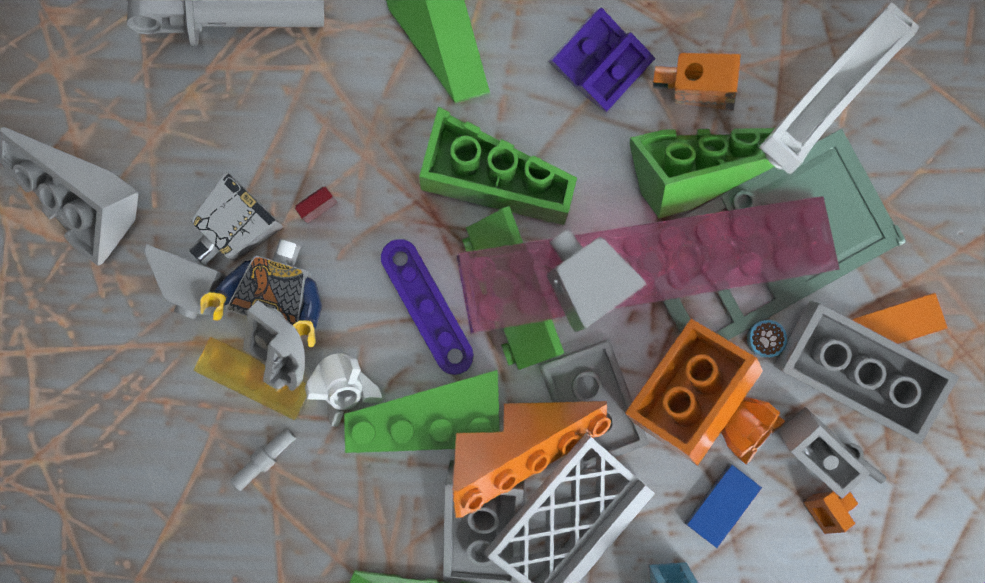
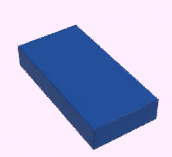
(723, 505)

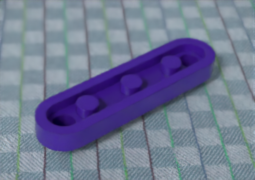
(427, 306)

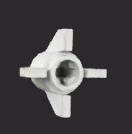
(341, 385)

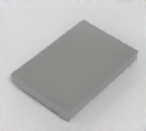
(596, 376)

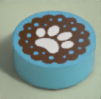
(767, 338)

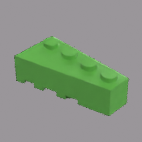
(492, 173)
(426, 418)

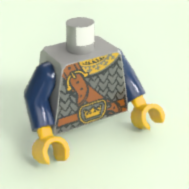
(275, 285)

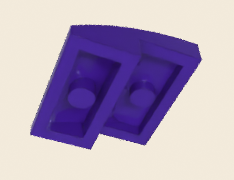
(601, 59)

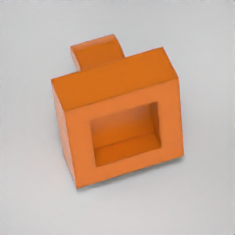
(832, 511)

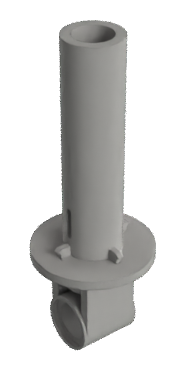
(192, 15)

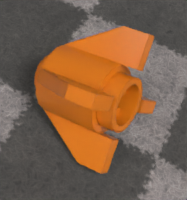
(751, 427)

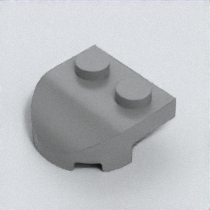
(276, 345)

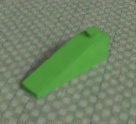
(446, 42)
(692, 169)

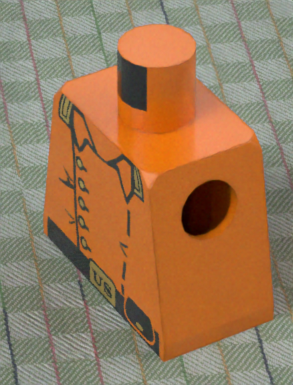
(714, 83)

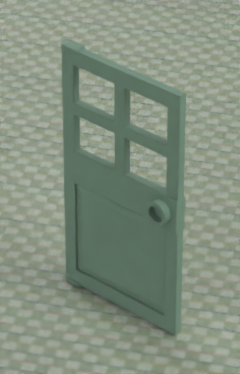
(854, 211)

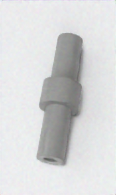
(263, 459)

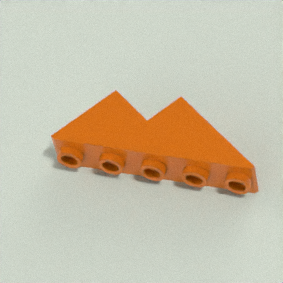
(530, 441)

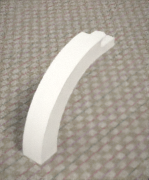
(836, 88)

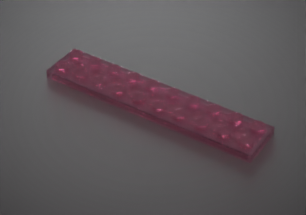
(673, 257)

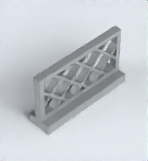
(588, 536)

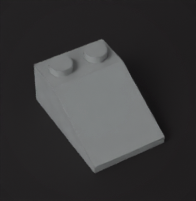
(470, 536)

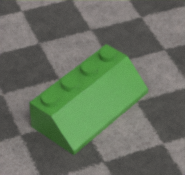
(525, 343)

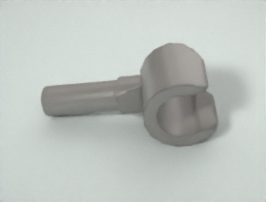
(874, 473)

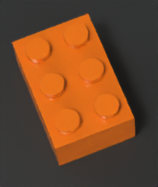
(694, 391)

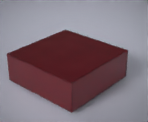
(315, 204)

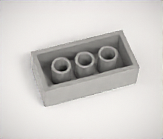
(866, 371)

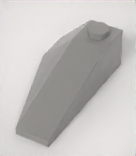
(83, 197)

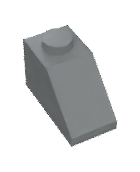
(182, 280)
(823, 452)

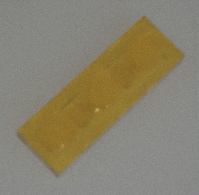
(245, 375)

